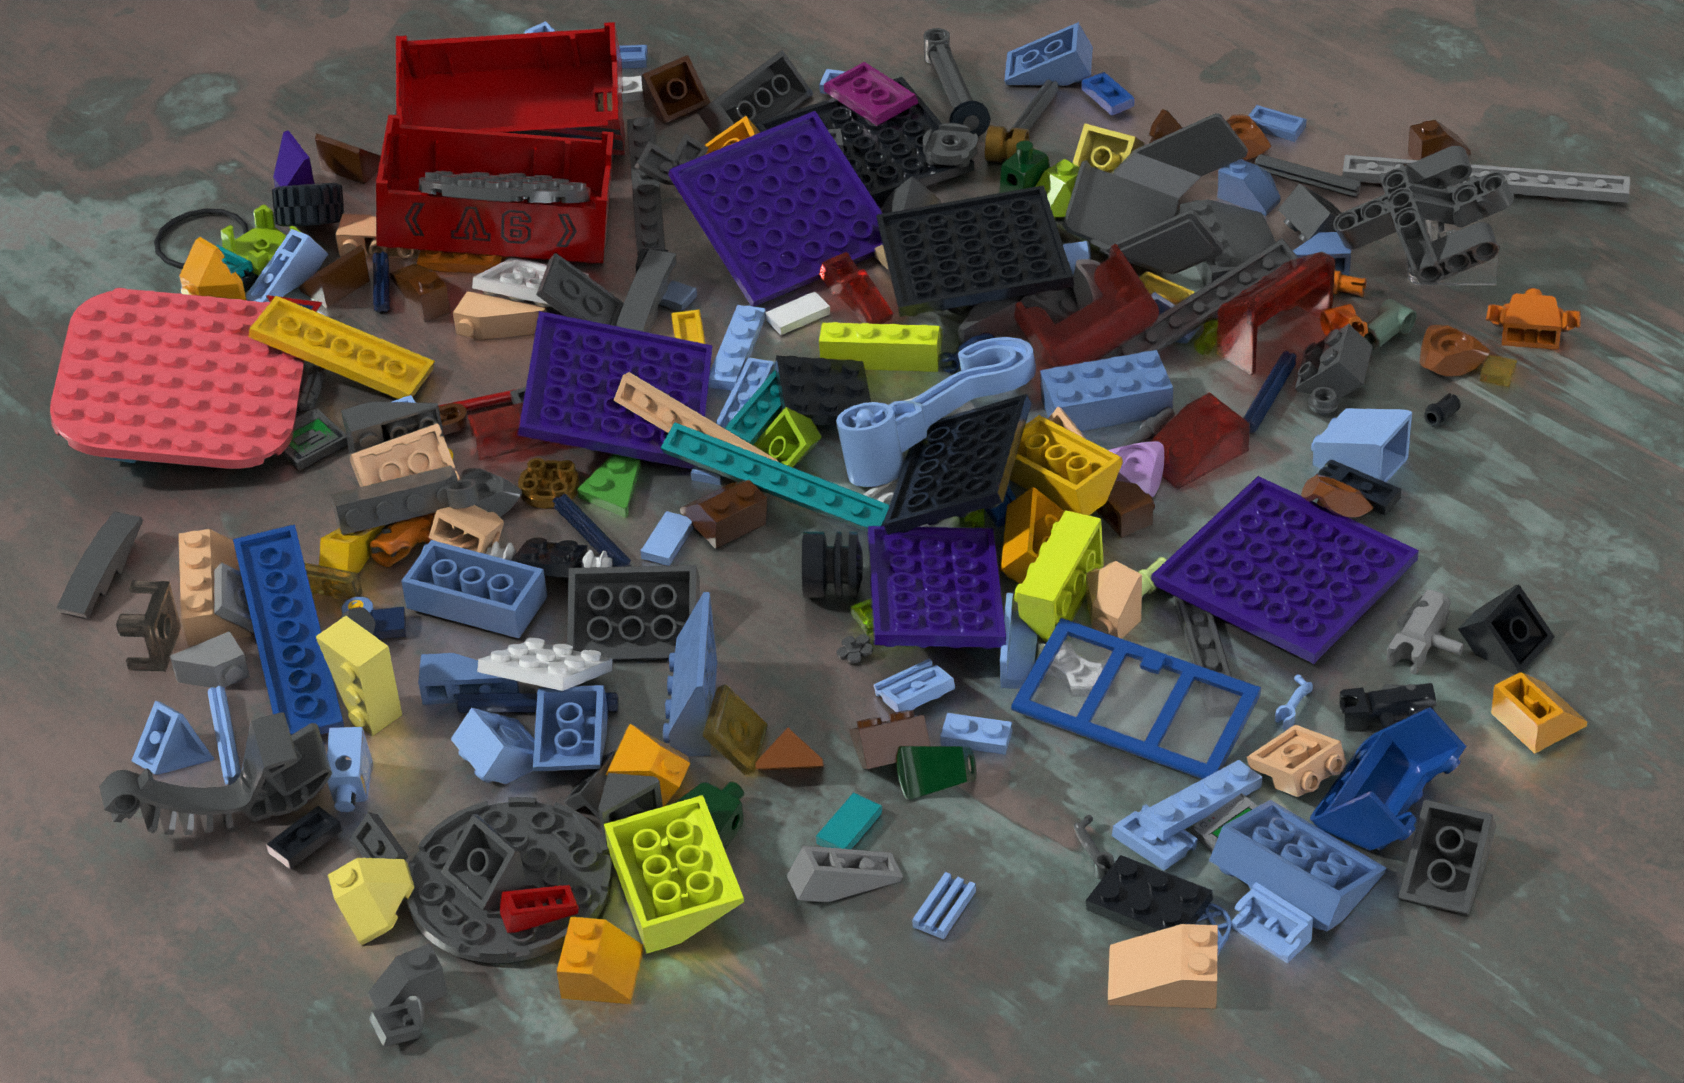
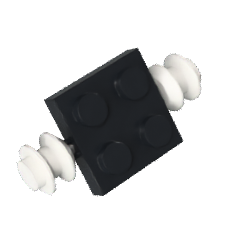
(551, 556)

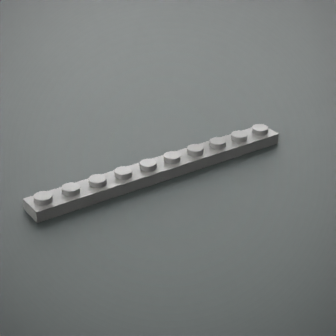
(1520, 180)

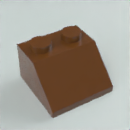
(728, 512)

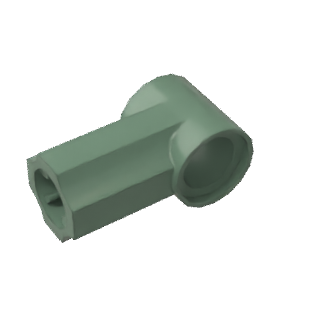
(1390, 320)

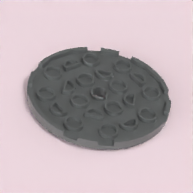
(504, 187)
(555, 850)

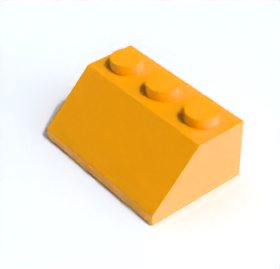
(1026, 528)

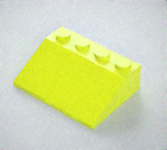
(672, 871)

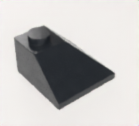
(1507, 631)

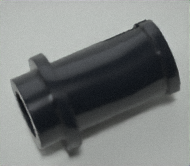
(1438, 413)

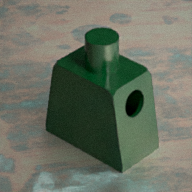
(1023, 168)
(723, 806)

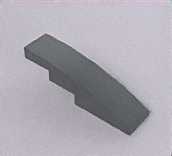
(647, 291)
(99, 564)

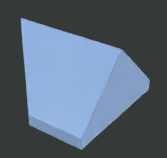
(169, 742)

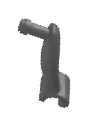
(1101, 860)

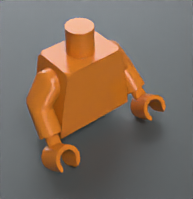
(1532, 320)

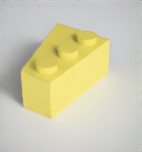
(362, 674)

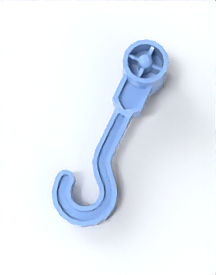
(879, 433)

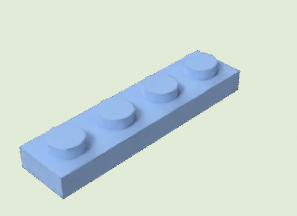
(736, 346)
(1199, 800)

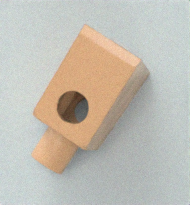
(467, 528)

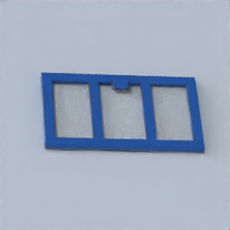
(1136, 699)

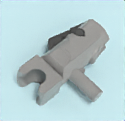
(1421, 630)

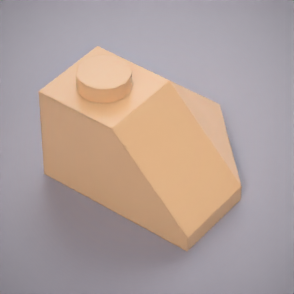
(1114, 599)

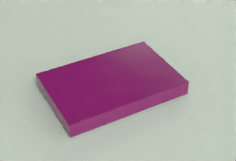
(870, 93)

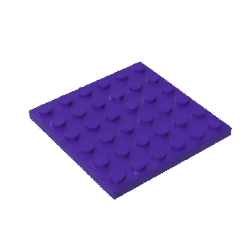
(780, 206)
(577, 375)
(1285, 569)

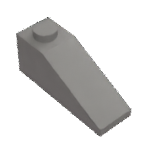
(836, 873)

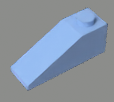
(289, 267)

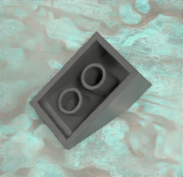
(1447, 857)

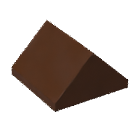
(673, 90)
(346, 159)
(338, 278)

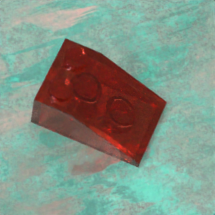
(1201, 440)

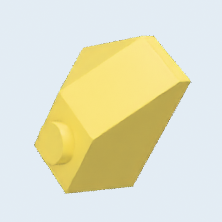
(370, 894)

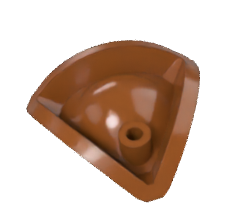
(1249, 134)
(1451, 351)
(1336, 496)

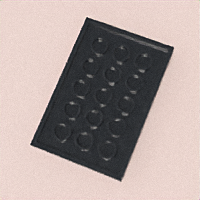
(959, 466)

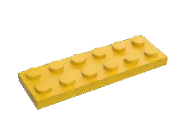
(341, 348)

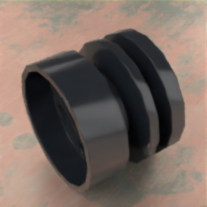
(831, 564)

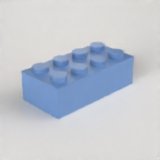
(1108, 390)
(474, 588)

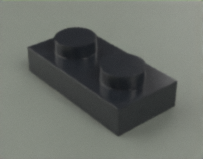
(304, 837)

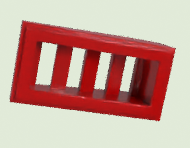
(525, 907)

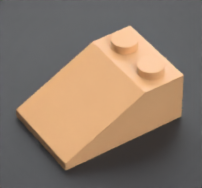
(1166, 968)

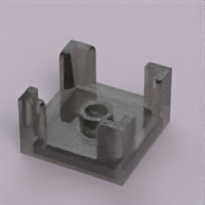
(158, 626)

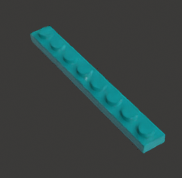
(774, 478)

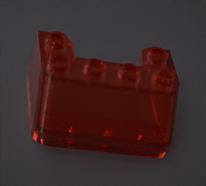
(1299, 282)
(1099, 327)

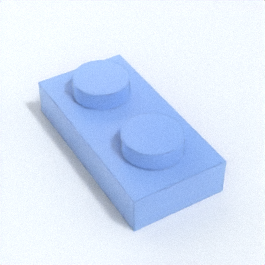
(976, 733)

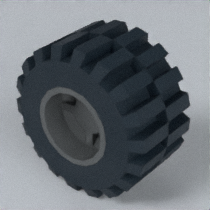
(308, 204)

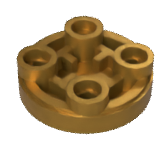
(548, 480)

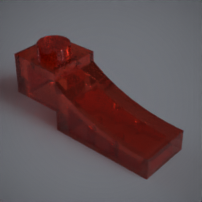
(855, 289)

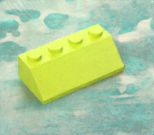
(883, 345)
(1058, 577)

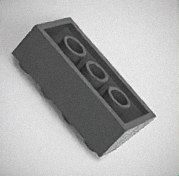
(762, 94)

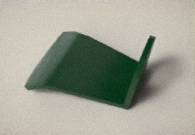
(933, 768)

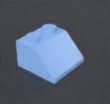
(495, 746)

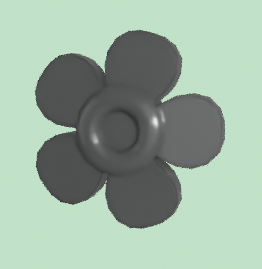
(854, 649)

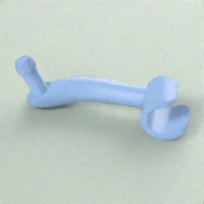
(1287, 711)

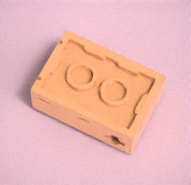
(403, 457)

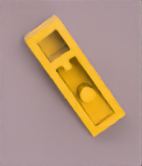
(347, 551)

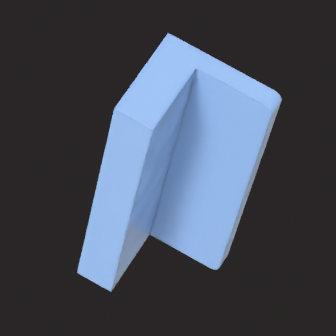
(1020, 649)

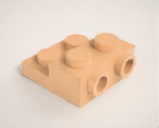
(1299, 760)

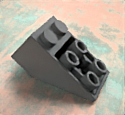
(383, 421)

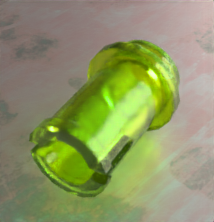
(1207, 338)

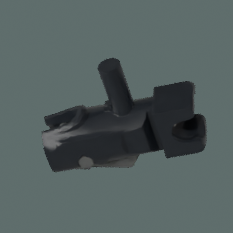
(1384, 706)

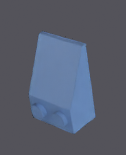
(1058, 57)
(570, 728)

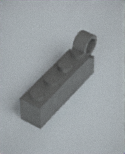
(402, 499)

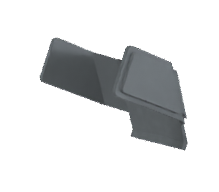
(1142, 194)

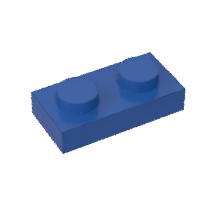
(1108, 93)

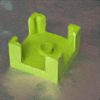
(258, 243)

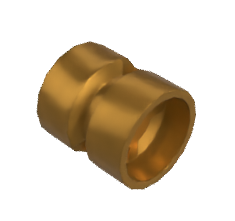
(1002, 143)

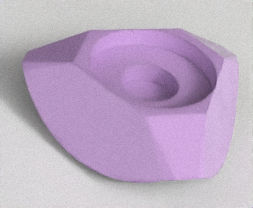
(1142, 465)

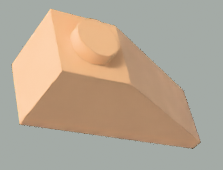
(494, 317)

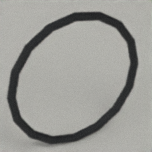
(189, 214)

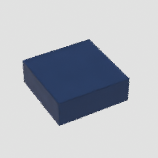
(389, 622)

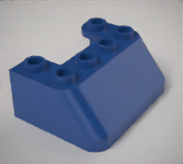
(1386, 778)

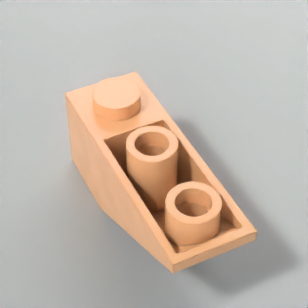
(361, 230)

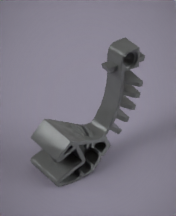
(275, 779)

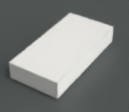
(797, 313)

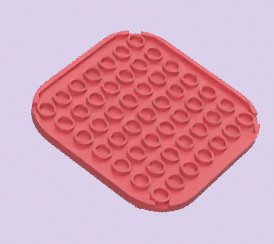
(174, 381)

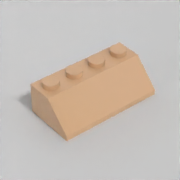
(198, 558)

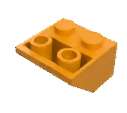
(1534, 712)

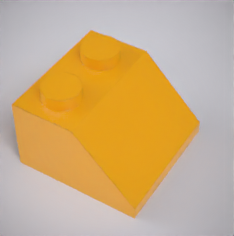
(598, 962)

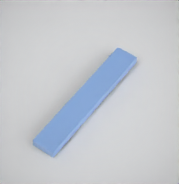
(750, 379)

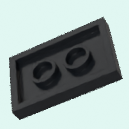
(1147, 897)

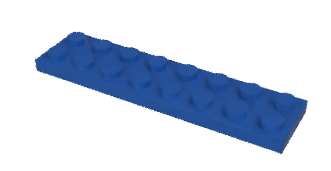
(286, 629)

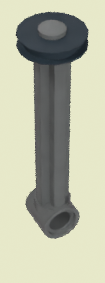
(965, 110)

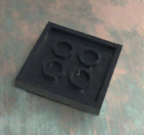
(820, 386)

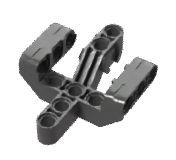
(1417, 195)

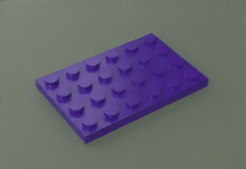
(935, 588)

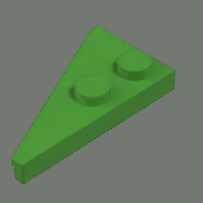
(612, 484)

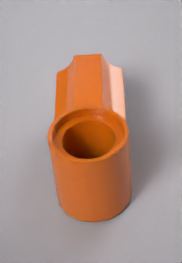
(1341, 316)

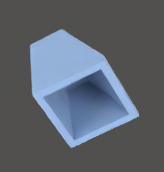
(1366, 441)

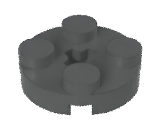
(938, 150)

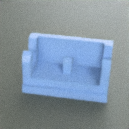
(1272, 923)

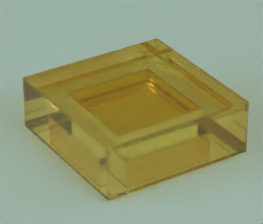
(1498, 370)

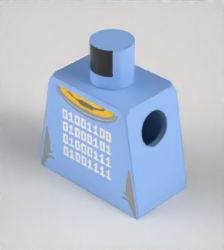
(349, 777)

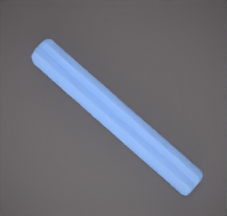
(224, 734)

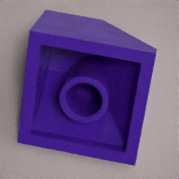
(292, 164)

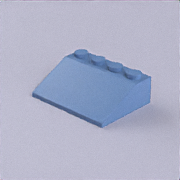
(692, 682)
(1296, 863)

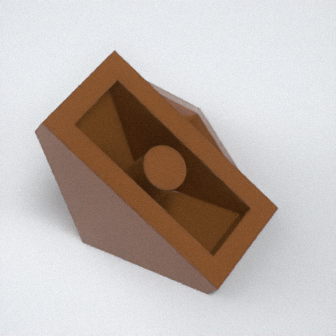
(789, 753)

